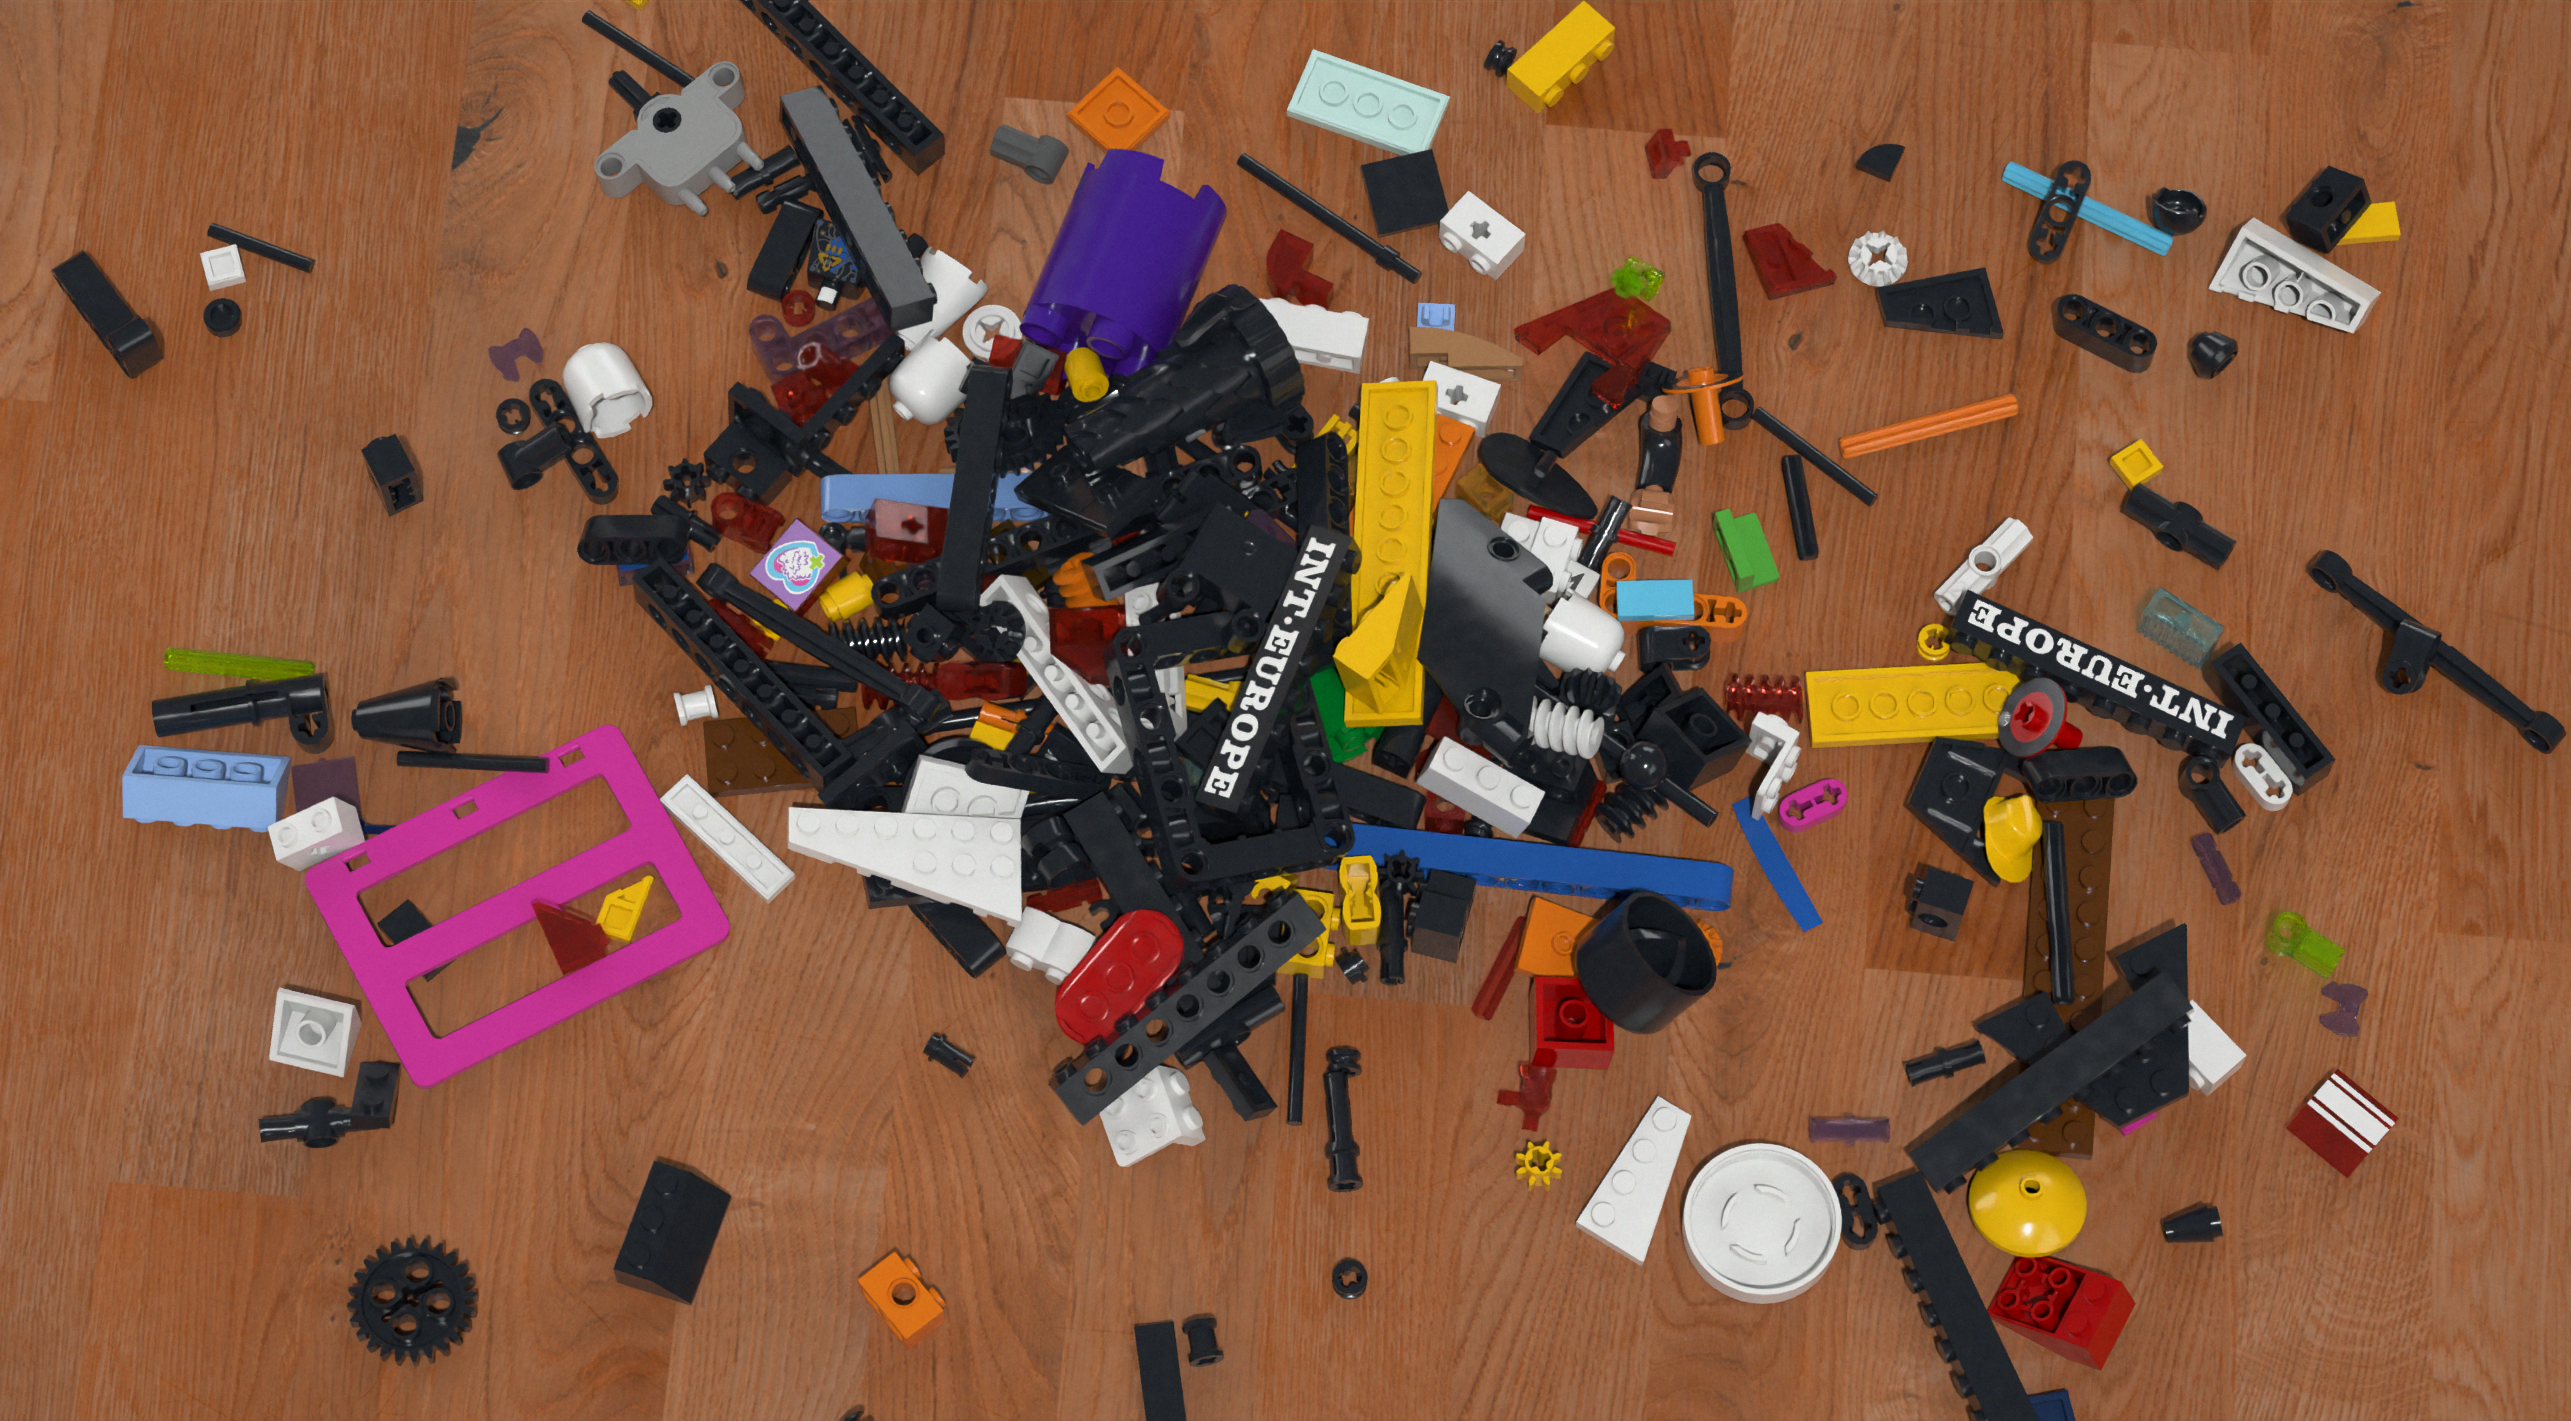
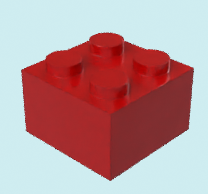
(1567, 1026)

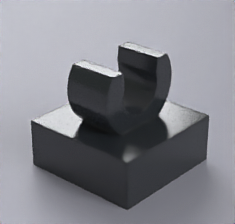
(1658, 375)

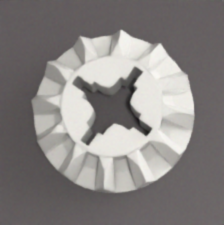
(1879, 273)
(989, 318)

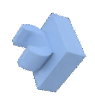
(1436, 315)

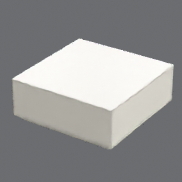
(223, 267)

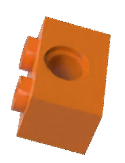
(910, 1321)

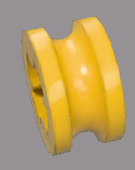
(1930, 654)

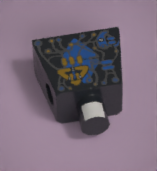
(832, 268)

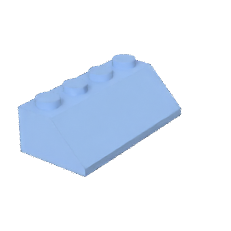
(205, 787)

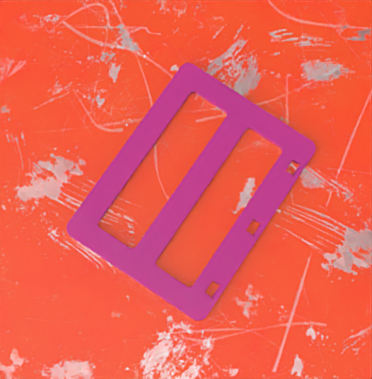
(387, 970)

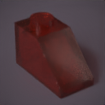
(570, 936)

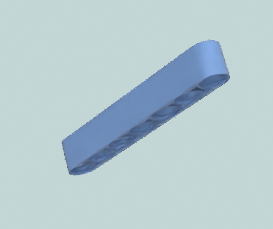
(850, 496)

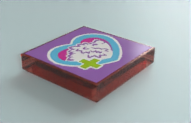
(799, 567)

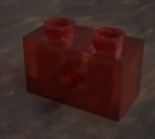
(904, 531)

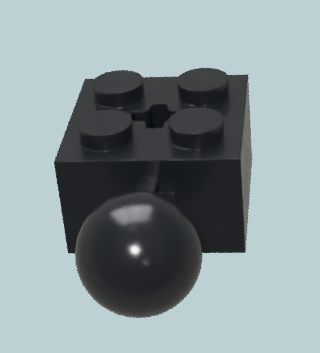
(1687, 741)

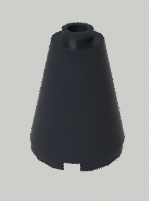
(413, 717)

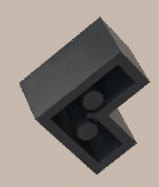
(1441, 915)

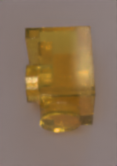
(1478, 485)

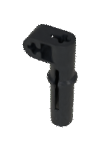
(253, 705)
(1403, 744)

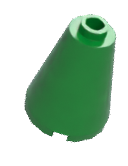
(1344, 741)

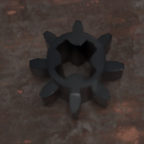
(687, 472)
(1400, 865)

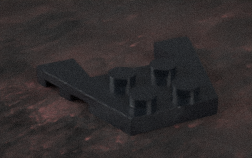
(1953, 793)

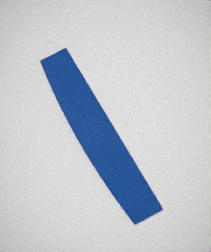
(1776, 866)

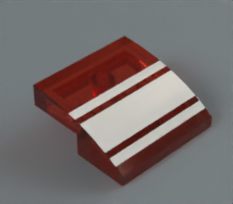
(2343, 1123)

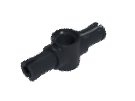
(315, 1124)

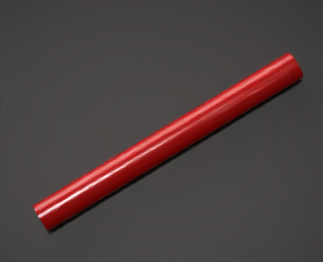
(1626, 536)

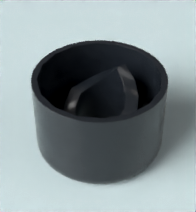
(1645, 963)

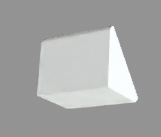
(313, 1032)

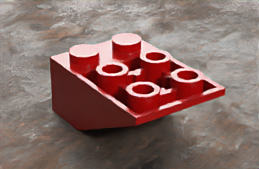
(2063, 1308)

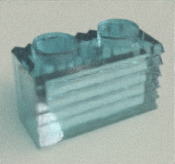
(2180, 628)

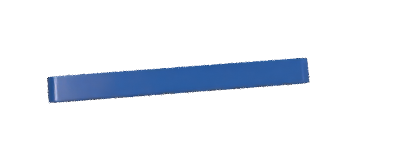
(1550, 867)

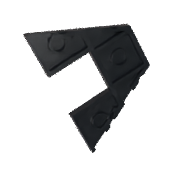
(2148, 1082)

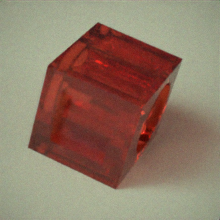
(1443, 822)

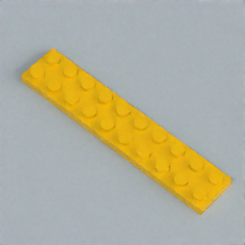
(1394, 519)

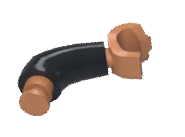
(1658, 468)

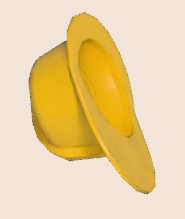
(2010, 834)

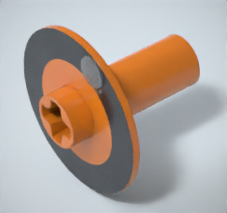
(1703, 385)

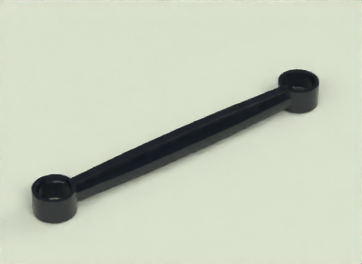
(1723, 284)
(911, 698)
(2537, 727)

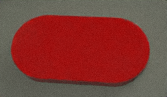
(1118, 974)

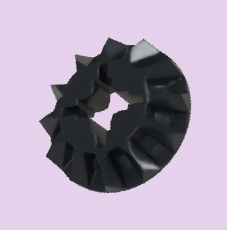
(1008, 643)

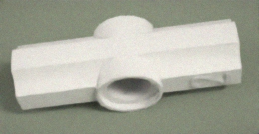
(1996, 552)

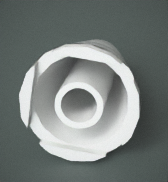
(954, 295)

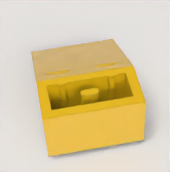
(1381, 649)

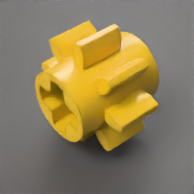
(1533, 1174)

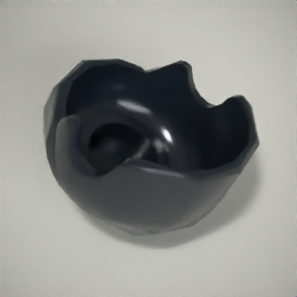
(2177, 211)

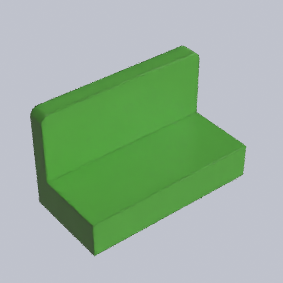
(1745, 550)

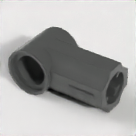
(1037, 156)

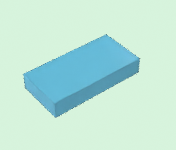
(1655, 600)

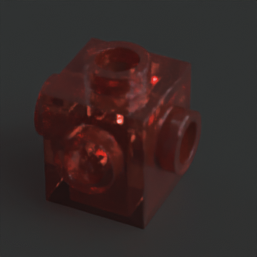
(799, 397)

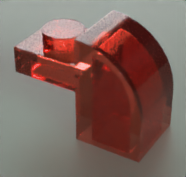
(1289, 275)

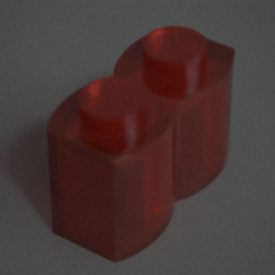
(982, 680)

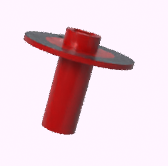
(2037, 719)

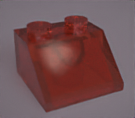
(1081, 637)

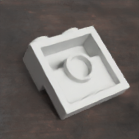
(1550, 542)

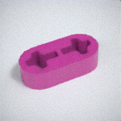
(1808, 798)

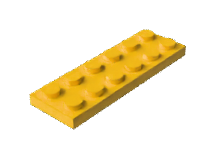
(1906, 704)

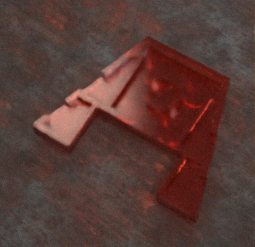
(1610, 326)

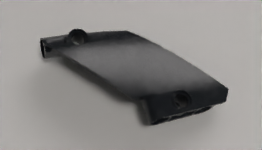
(1484, 628)

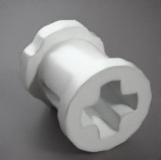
(696, 705)

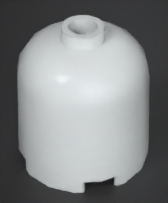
(929, 380)
(605, 389)
(1581, 636)

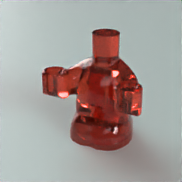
(1534, 1094)

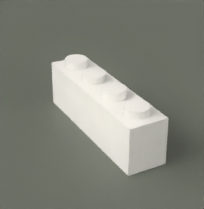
(2292, 279)

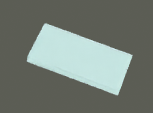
(1367, 105)

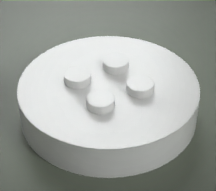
(1761, 1223)

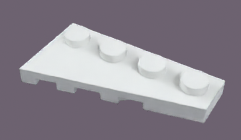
(1634, 1190)

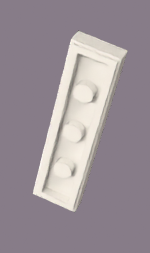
(727, 839)

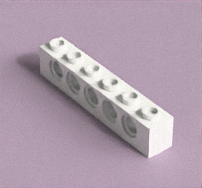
(1083, 707)

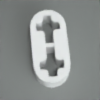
(2268, 771)

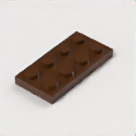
(747, 763)

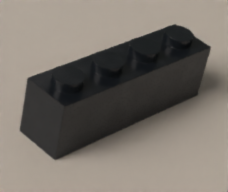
(1142, 557)
(2270, 718)

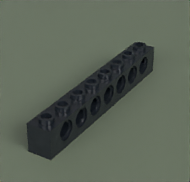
(853, 80)
(740, 674)
(1178, 1028)

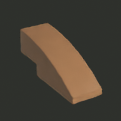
(1463, 353)

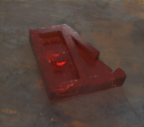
(1783, 262)

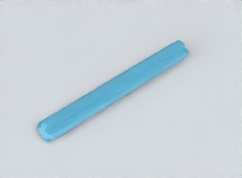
(2091, 210)

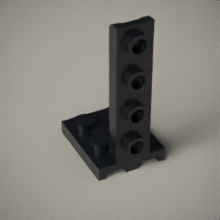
(796, 444)

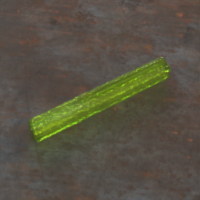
(236, 664)

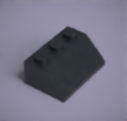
(671, 1234)

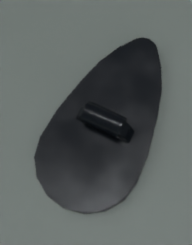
(1535, 475)

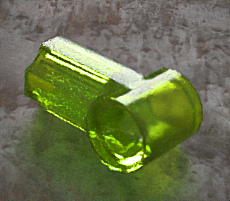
(1637, 279)
(2307, 947)

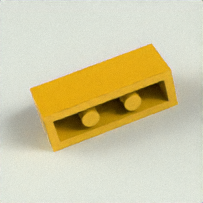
(1561, 57)

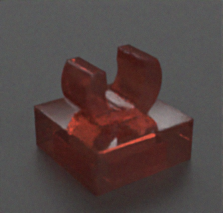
(1665, 153)

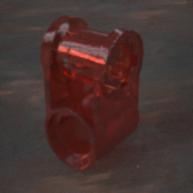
(751, 526)

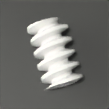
(1566, 731)

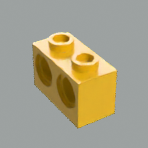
(1315, 965)

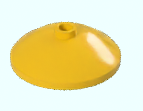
(2025, 1221)

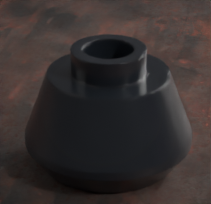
(2212, 353)

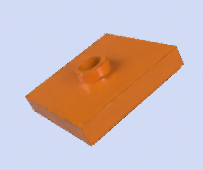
(1118, 113)
(1551, 940)

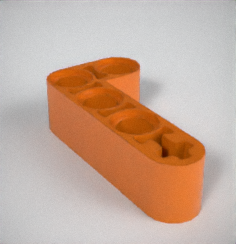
(1703, 605)

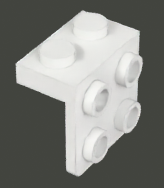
(1776, 746)
(1152, 1117)

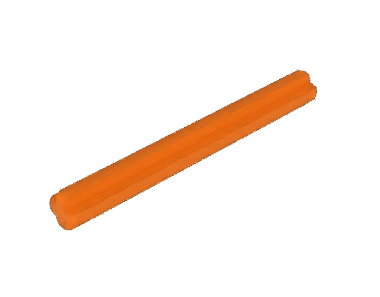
(1928, 426)

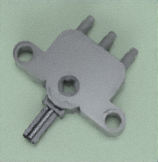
(679, 140)

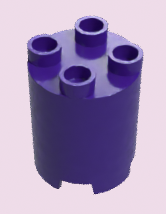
(1123, 263)

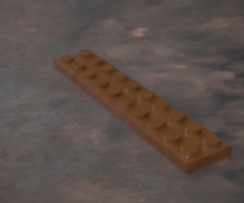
(2088, 865)

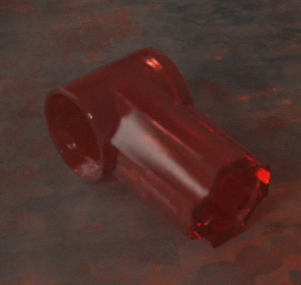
(825, 366)

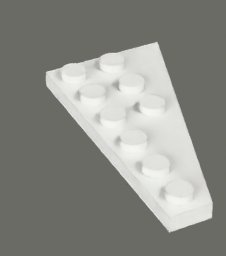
(931, 855)

